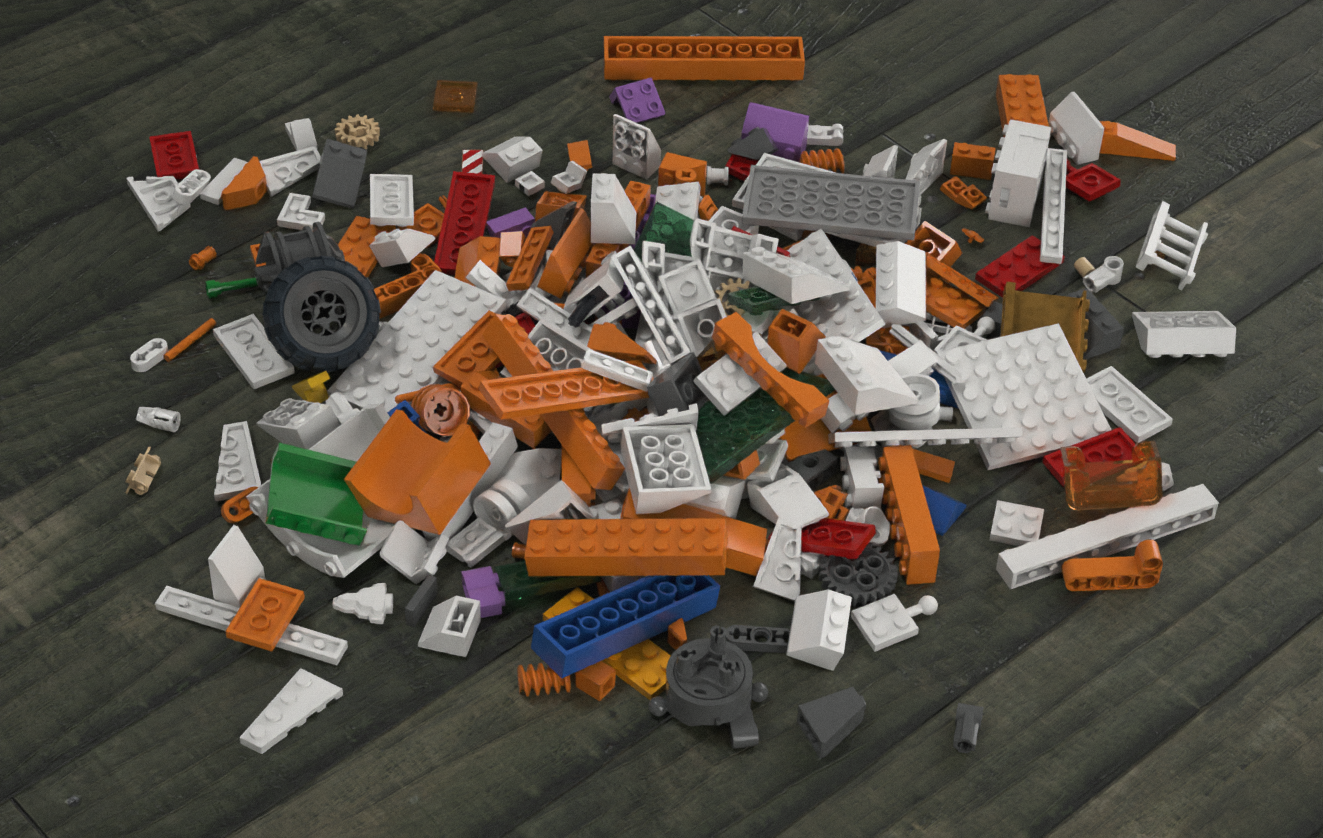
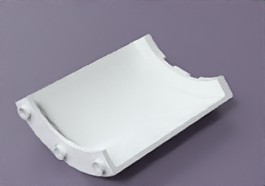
(324, 554)

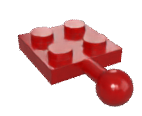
(1090, 181)

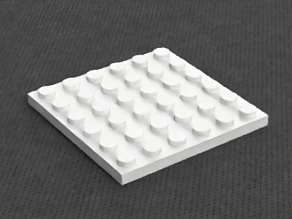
(1027, 384)

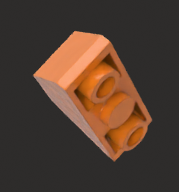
(245, 187)

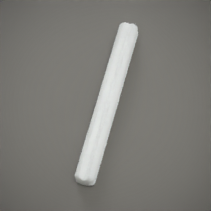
(941, 366)

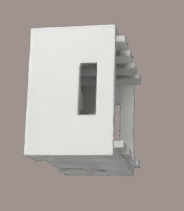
(1018, 172)

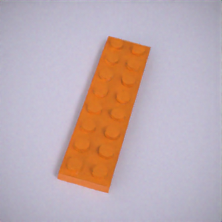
(556, 392)

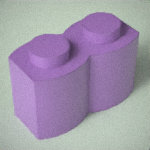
(482, 585)

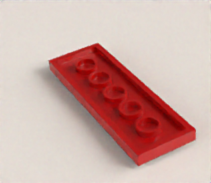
(464, 216)

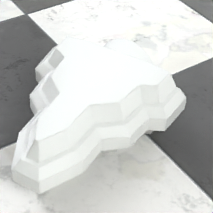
(367, 603)

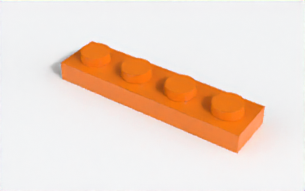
(529, 258)

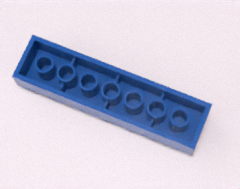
(621, 620)

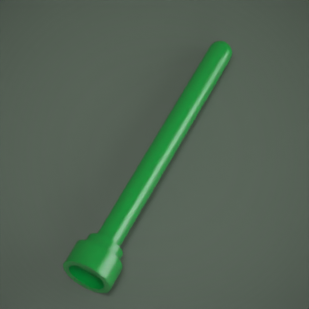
(215, 288)

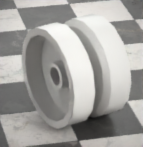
(926, 412)
(501, 505)

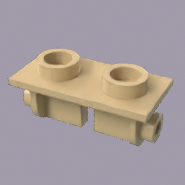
(145, 465)

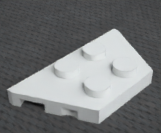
(157, 200)

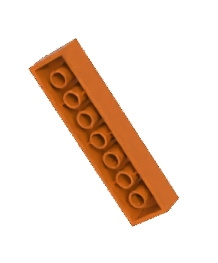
(626, 547)

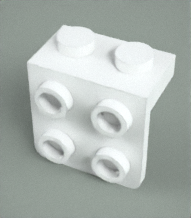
(412, 553)

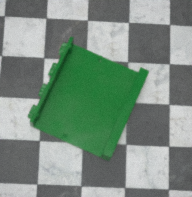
(312, 496)

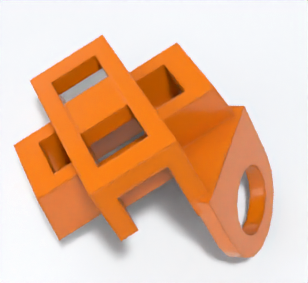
(835, 497)

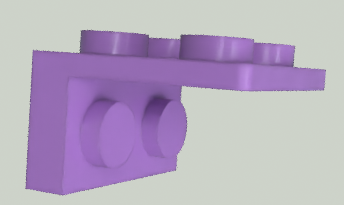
(638, 100)

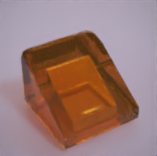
(865, 255)

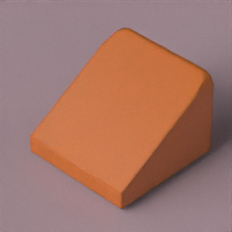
(677, 634)

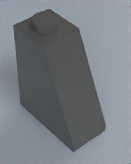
(831, 719)

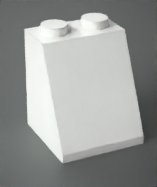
(611, 212)
(724, 497)

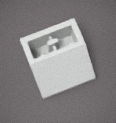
(452, 626)

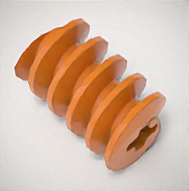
(822, 160)
(540, 679)

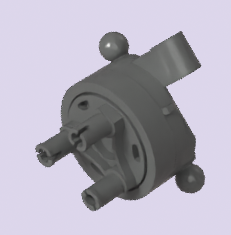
(712, 686)

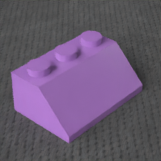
(786, 129)

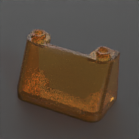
(1112, 482)

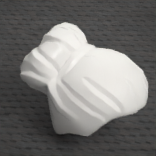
(872, 516)

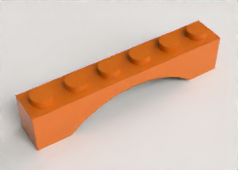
(799, 399)

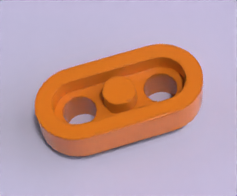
(240, 504)

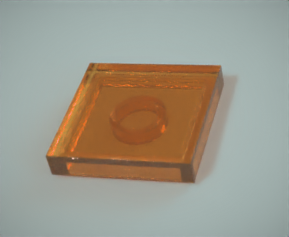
(455, 96)

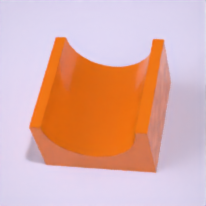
(416, 475)

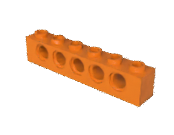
(640, 198)

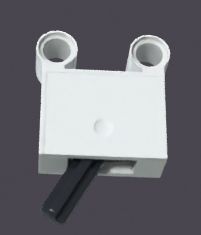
(595, 291)

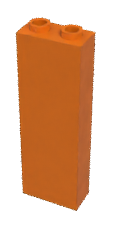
(745, 541)

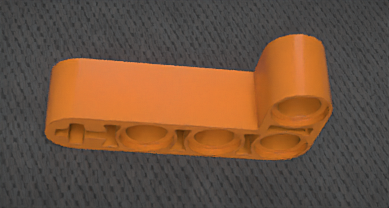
(396, 293)
(1115, 572)

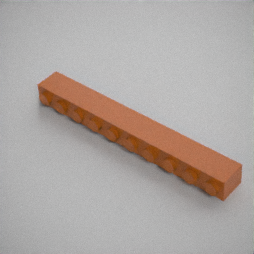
(571, 426)

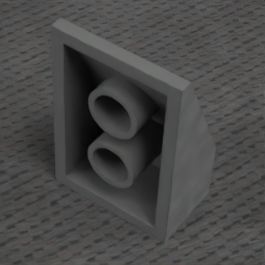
(339, 173)
(676, 387)

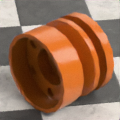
(451, 412)

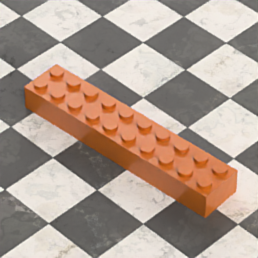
(703, 58)

